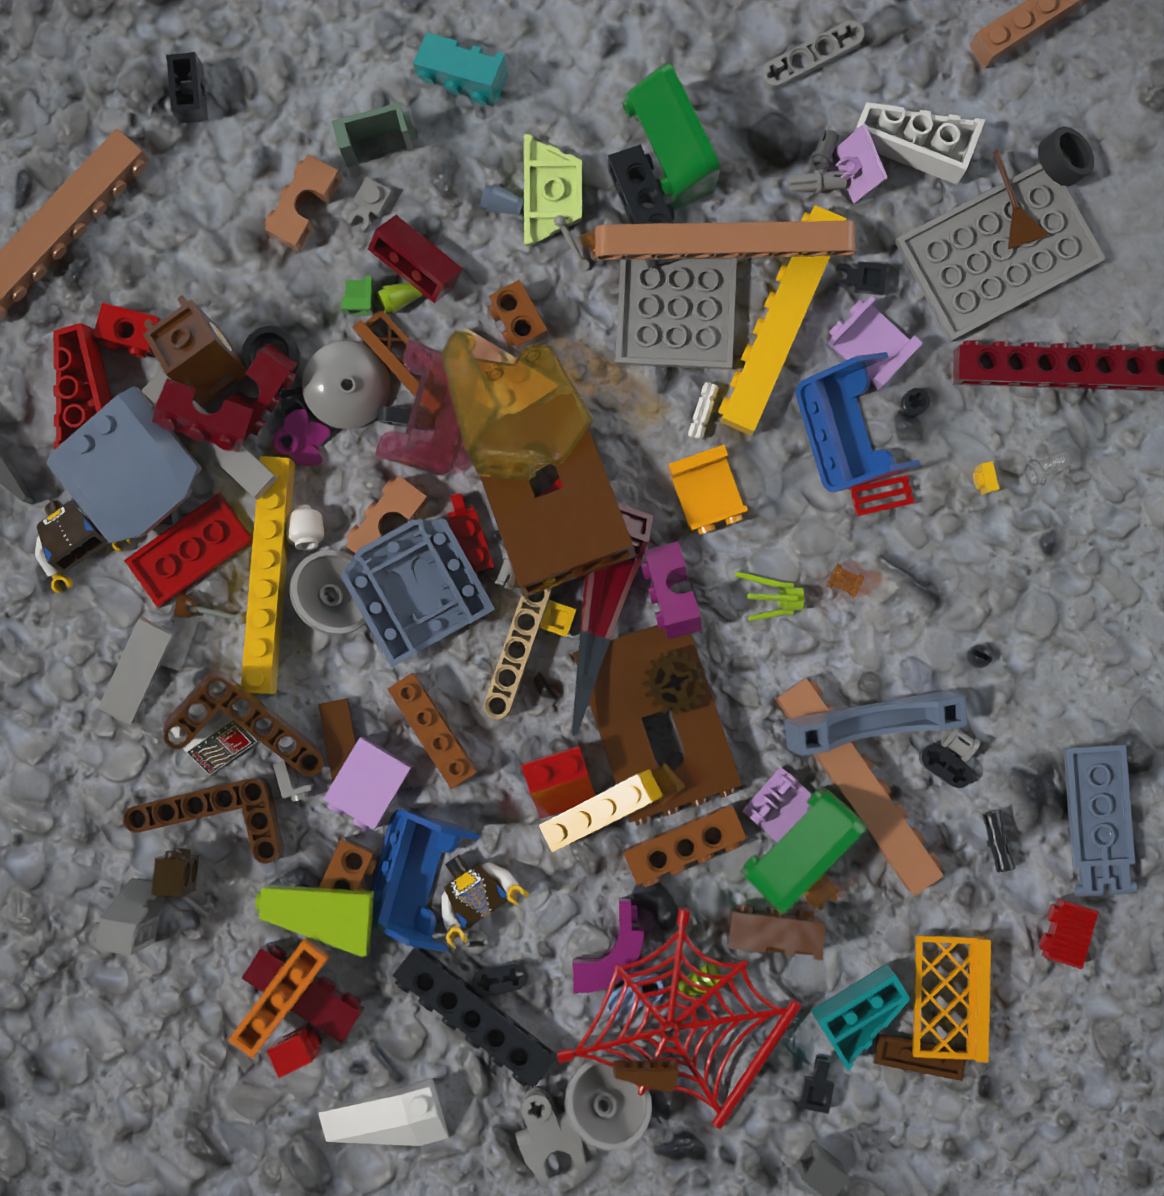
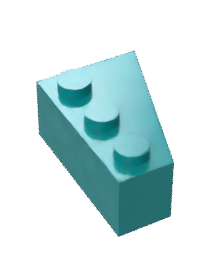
(860, 1012)

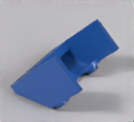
(838, 429)
(407, 875)

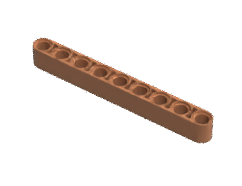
(725, 240)

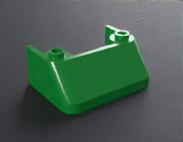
(675, 136)
(804, 850)

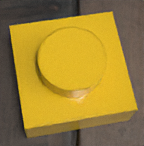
(986, 478)
(557, 618)

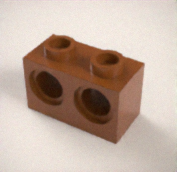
(523, 314)
(341, 869)

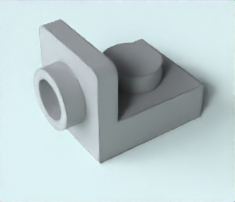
(287, 778)

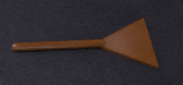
(1022, 227)

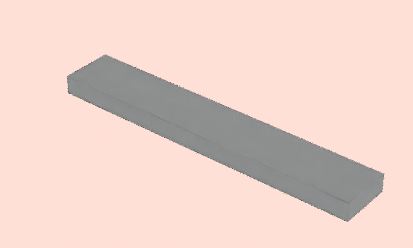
(241, 466)

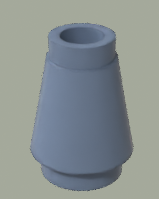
(499, 200)

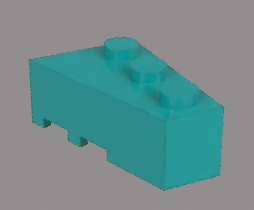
(461, 69)

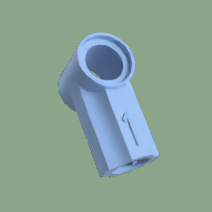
(630, 996)

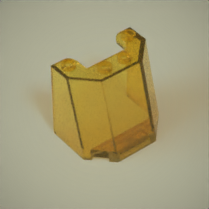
(514, 413)

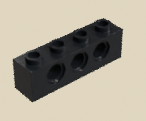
(632, 164)

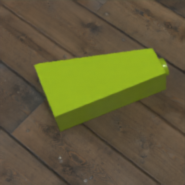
(323, 914)

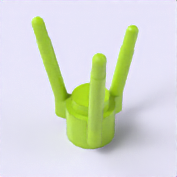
(789, 598)

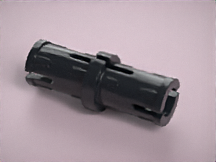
(998, 841)

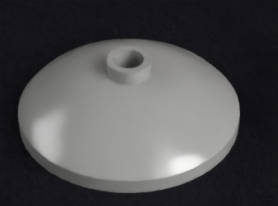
(323, 384)
(320, 577)
(624, 1114)

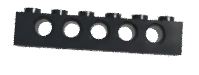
(492, 1017)

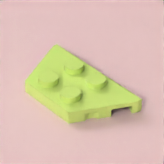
(550, 190)

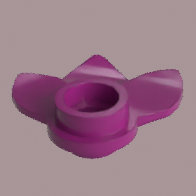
(305, 438)

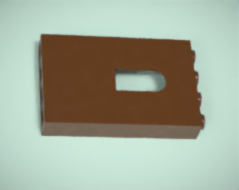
(562, 531)
(620, 703)

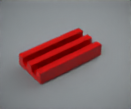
(906, 490)

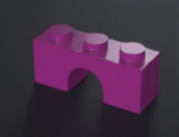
(676, 612)

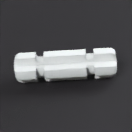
(703, 410)

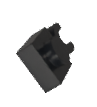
(867, 277)

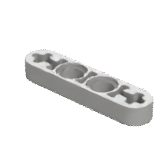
(810, 52)

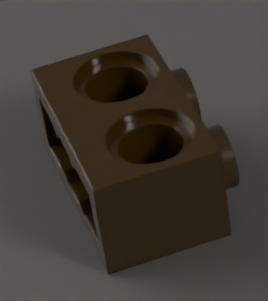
(175, 873)

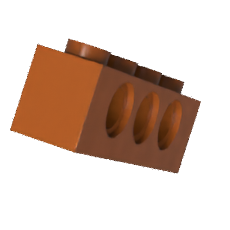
(432, 730)
(730, 838)

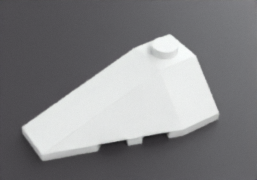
(391, 1118)

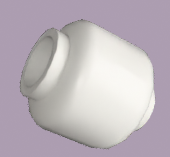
(304, 527)

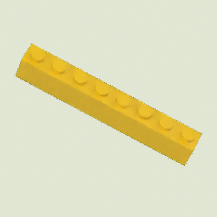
(774, 335)
(267, 580)

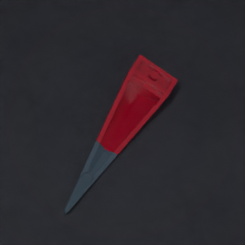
(602, 604)

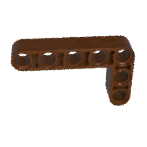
(246, 719)
(212, 805)

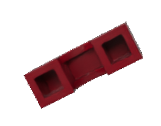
(272, 373)
(176, 412)

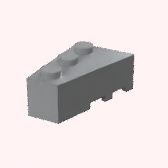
(129, 920)

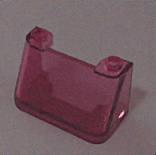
(433, 426)

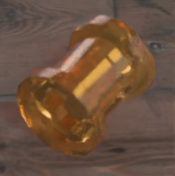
(835, 581)

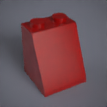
(558, 781)

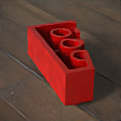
(80, 379)

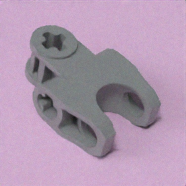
(546, 1134)

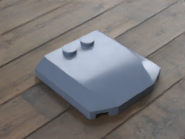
(125, 468)
(415, 587)

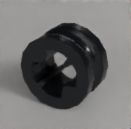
(911, 394)

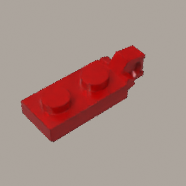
(469, 534)

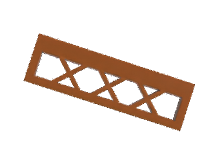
(375, 343)

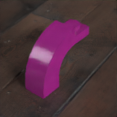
(596, 973)

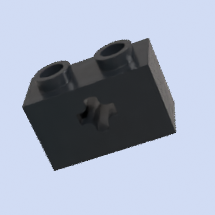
(187, 87)

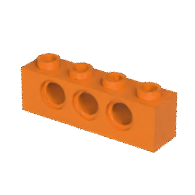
(280, 997)

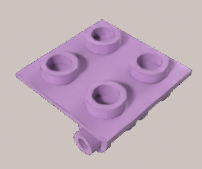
(778, 804)

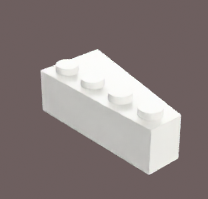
(922, 140)

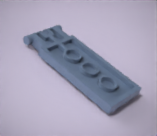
(1100, 819)

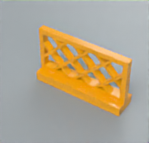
(977, 998)

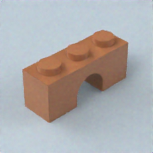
(311, 180)
(398, 499)

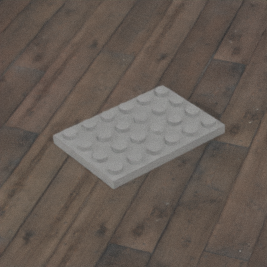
(965, 257)

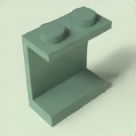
(369, 125)

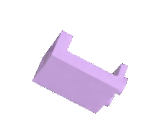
(367, 784)

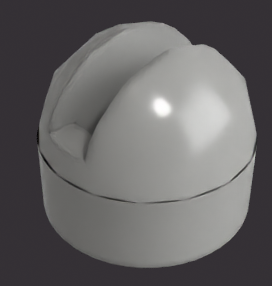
(477, 935)

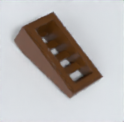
(648, 1073)

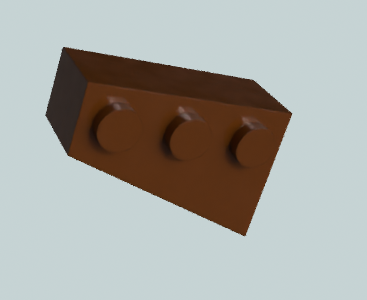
(776, 931)

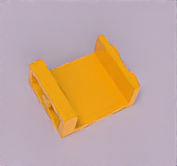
(707, 490)

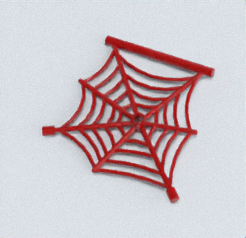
(723, 1113)

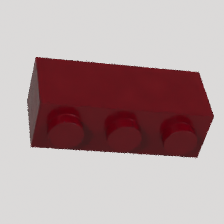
(414, 258)

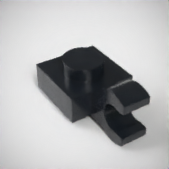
(816, 1090)

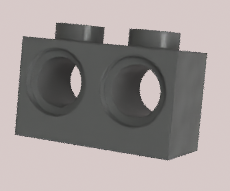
(822, 1171)

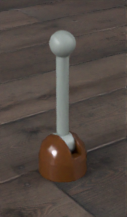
(187, 607)

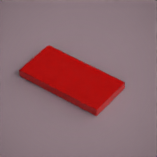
(189, 550)

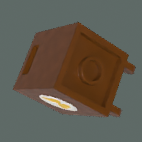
(195, 351)

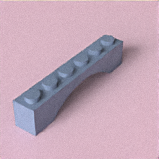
(834, 728)

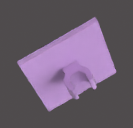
(861, 164)

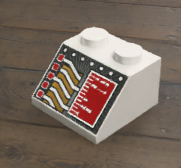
(217, 742)

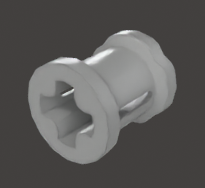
(960, 743)

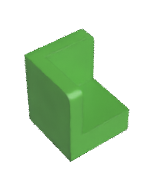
(359, 297)

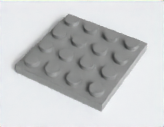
(677, 313)

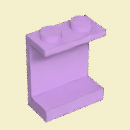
(872, 333)

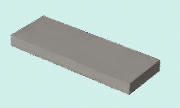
(136, 670)

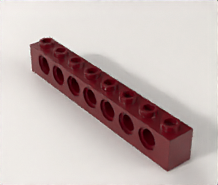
(969, 371)

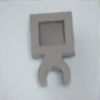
(371, 201)

